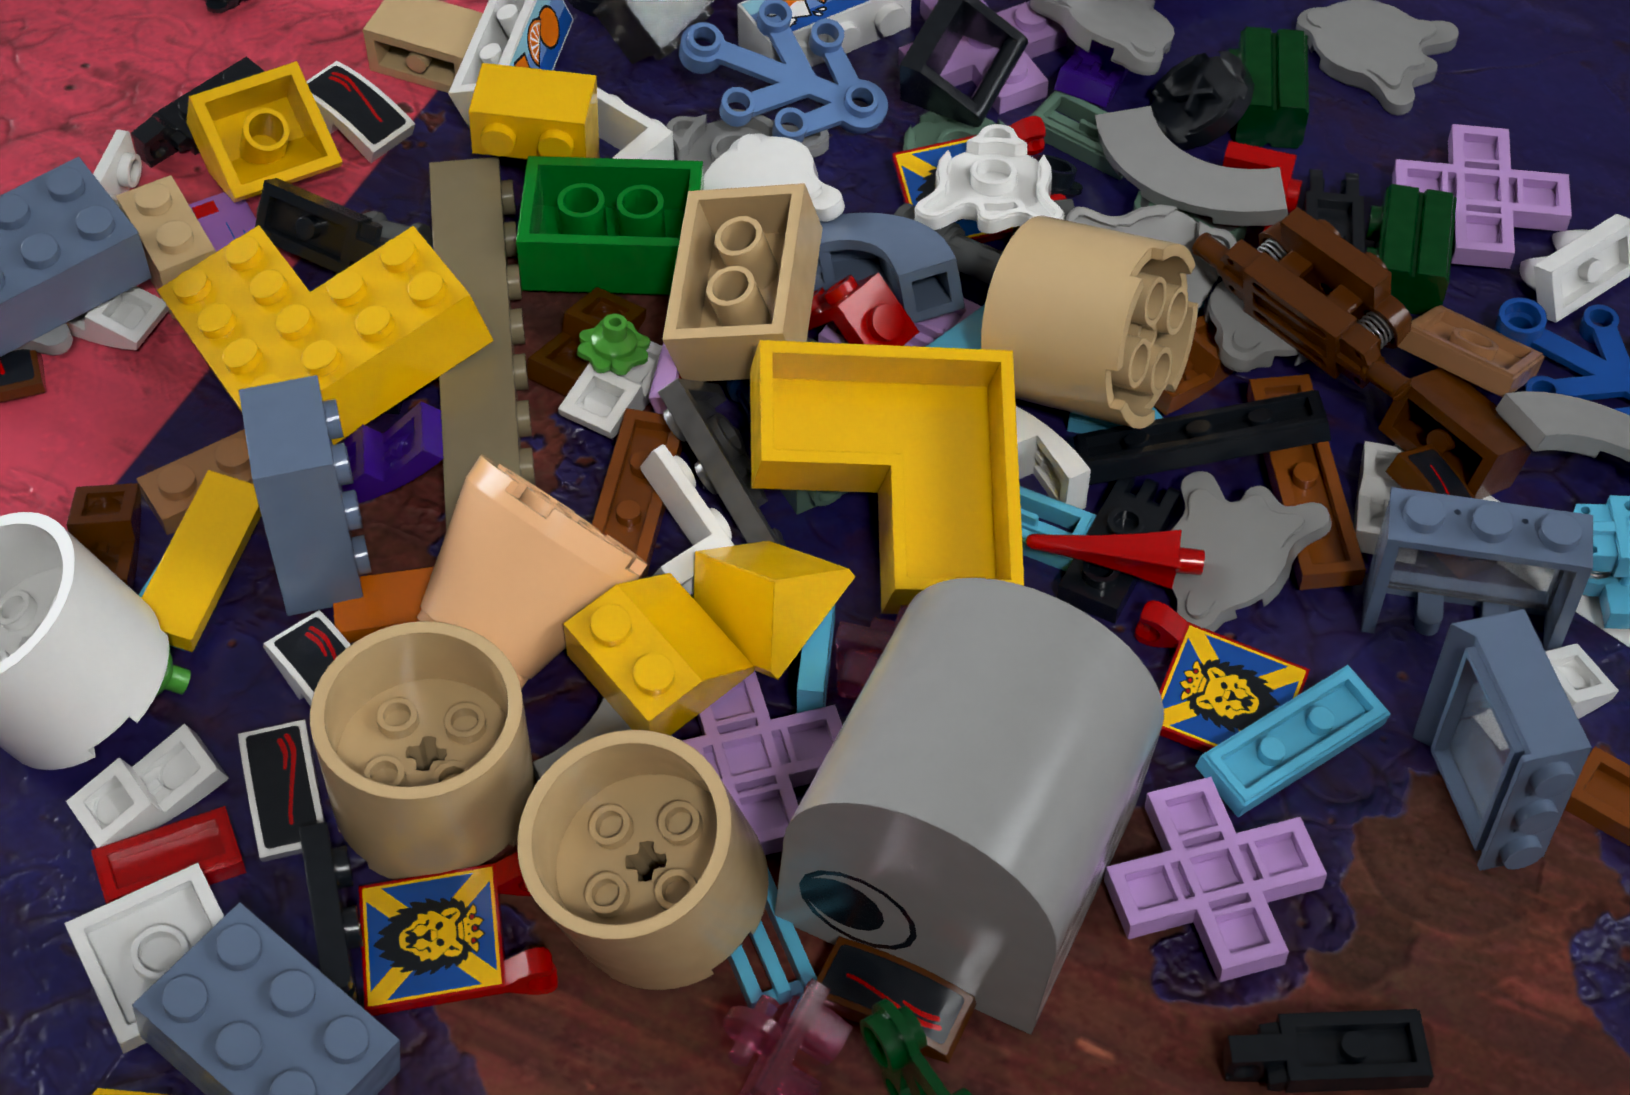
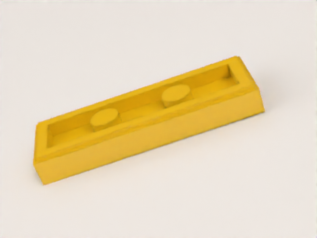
(202, 557)

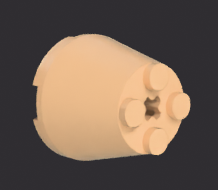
(520, 567)

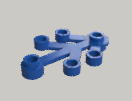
(1602, 376)

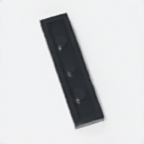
(1204, 437)

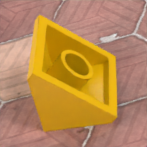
(767, 598)

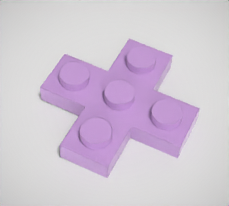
(973, 57)
(1489, 194)
(764, 756)
(1215, 879)

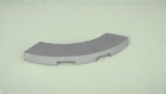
(1177, 179)
(1566, 423)

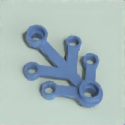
(791, 78)

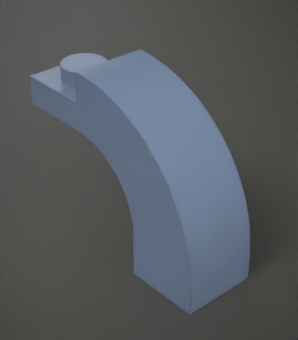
(905, 253)

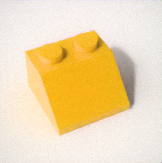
(534, 113)
(261, 131)
(654, 653)

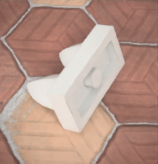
(1581, 267)

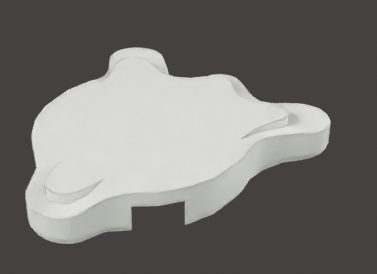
(773, 161)
(990, 185)

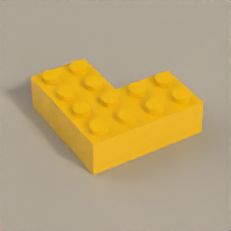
(364, 332)
(906, 423)

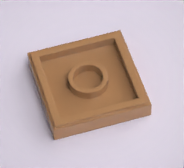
(1472, 351)

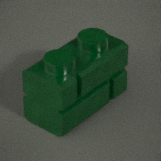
(1280, 87)
(1414, 243)

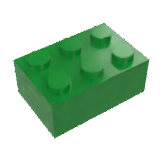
(603, 223)

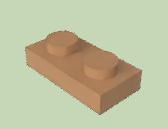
(173, 486)

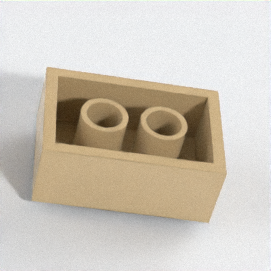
(741, 277)

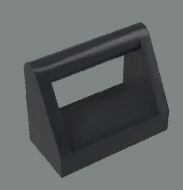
(934, 46)

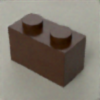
(1462, 427)

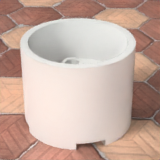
(72, 646)

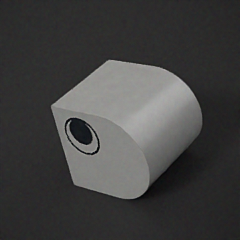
(976, 792)

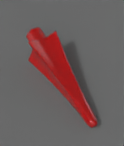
(1143, 555)

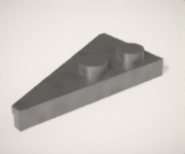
(720, 453)

